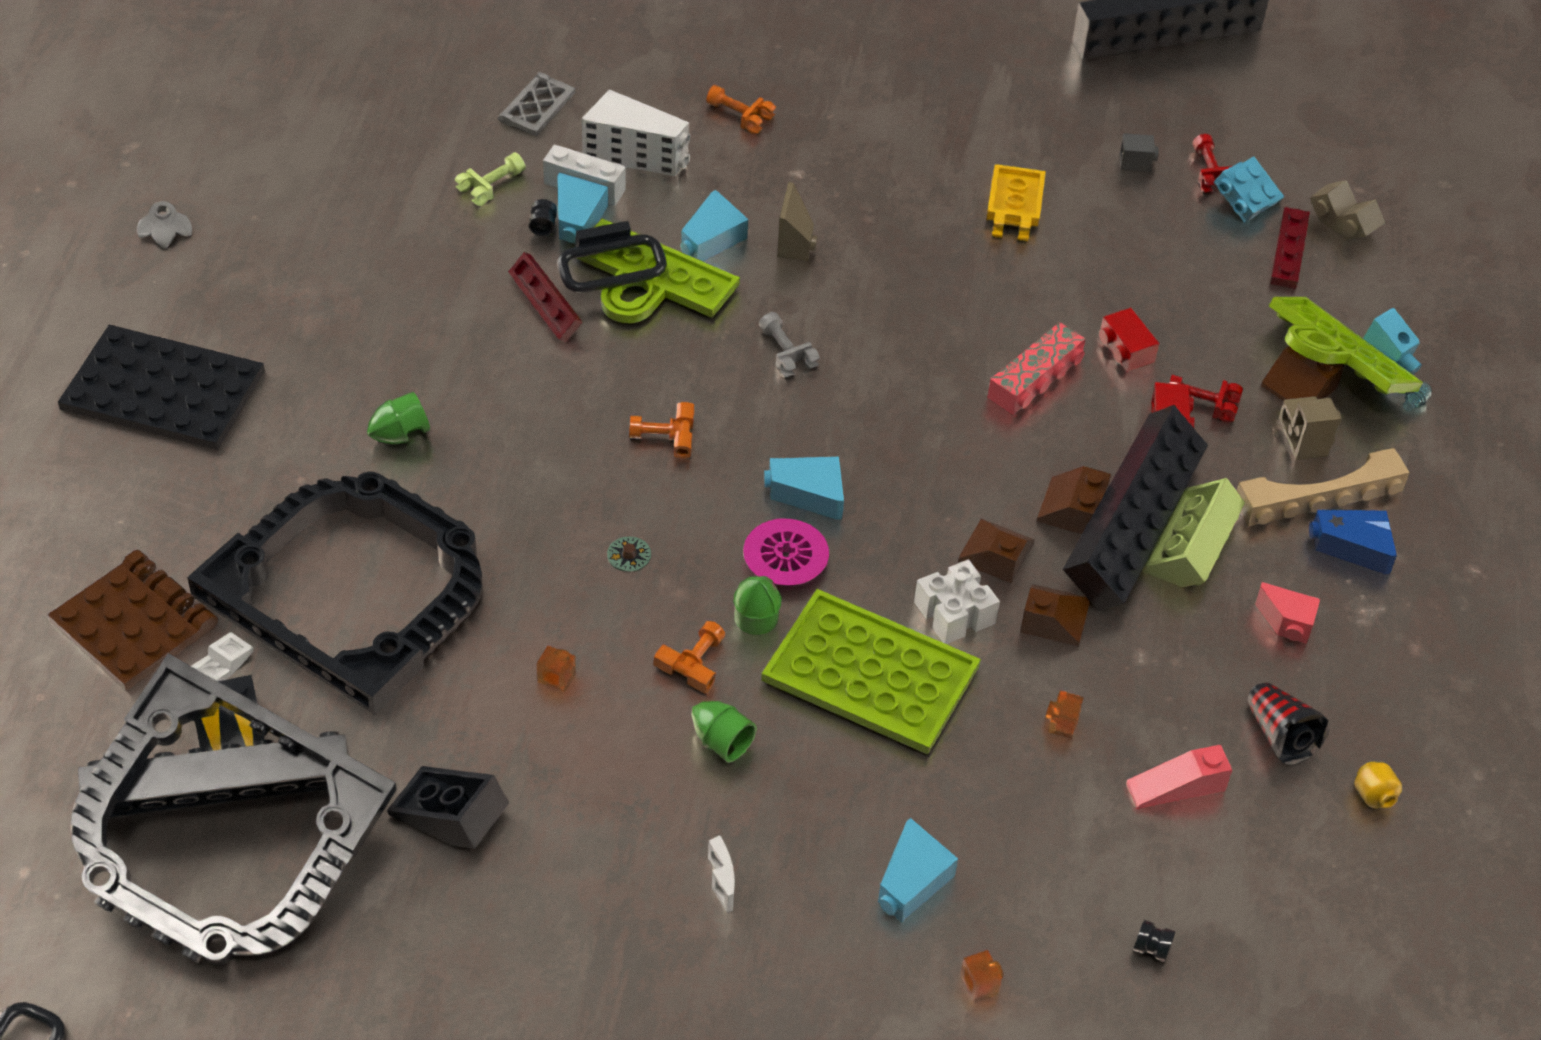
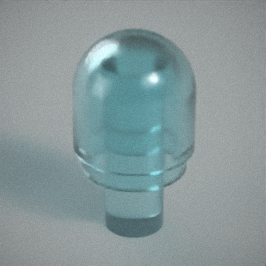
(1419, 398)

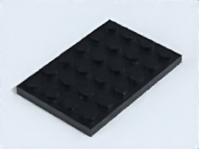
(162, 386)

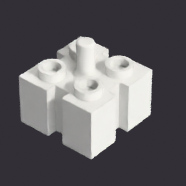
(956, 601)

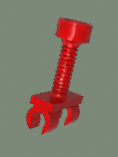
(1204, 146)
(1230, 392)

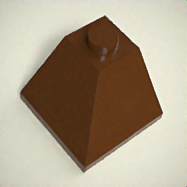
(996, 550)
(1054, 615)

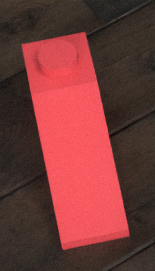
(1182, 778)

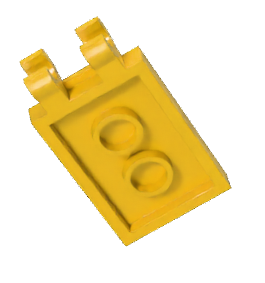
(1015, 199)

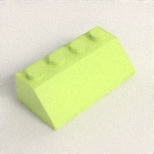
(1195, 533)

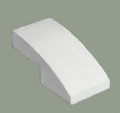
(224, 657)
(723, 875)

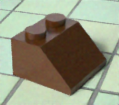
(1300, 377)
(1073, 498)

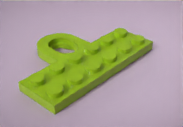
(684, 281)
(1331, 342)

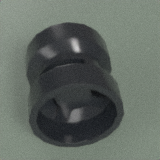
(542, 217)
(1154, 940)

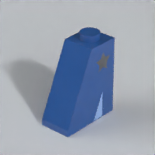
(1356, 537)

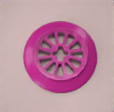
(807, 556)

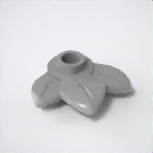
(165, 226)

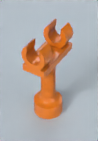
(750, 118)

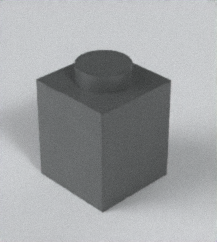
(1138, 152)

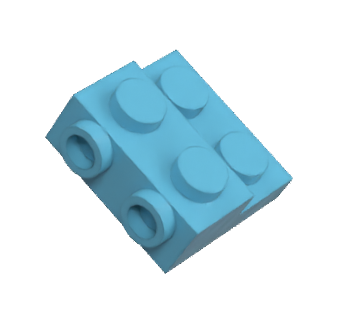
(1248, 189)

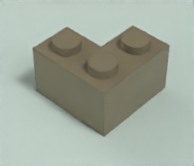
(1309, 426)

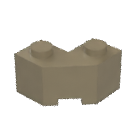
(1340, 211)

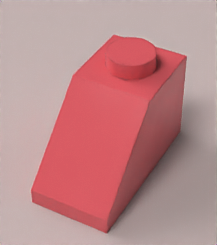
(1287, 611)

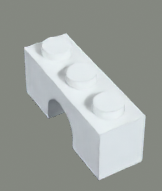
(585, 167)

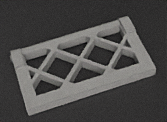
(544, 117)

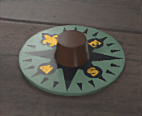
(629, 554)

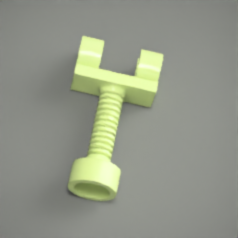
(482, 189)

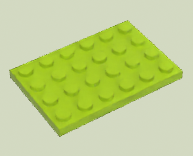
(871, 671)

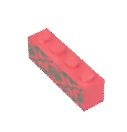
(1036, 368)

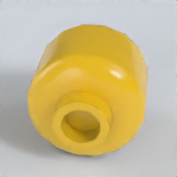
(1378, 785)

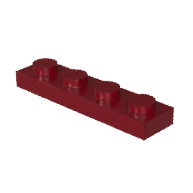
(1290, 248)
(545, 297)

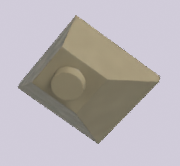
(795, 228)

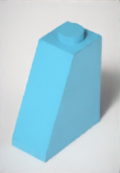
(579, 205)
(713, 228)
(807, 484)
(915, 871)

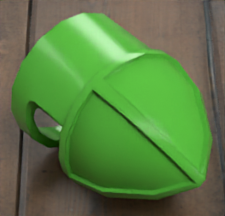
(398, 418)
(757, 605)
(721, 726)

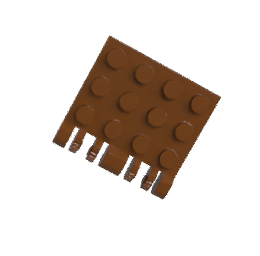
(131, 623)

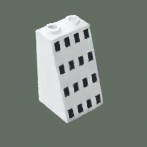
(635, 135)

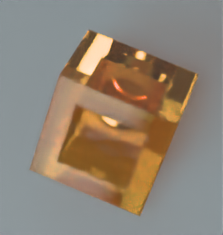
(556, 668)
(1064, 714)
(981, 975)

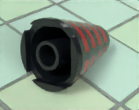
(1288, 723)

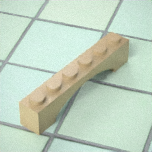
(1269, 501)

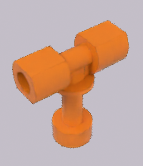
(677, 429)
(689, 661)

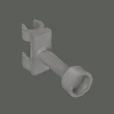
(785, 361)

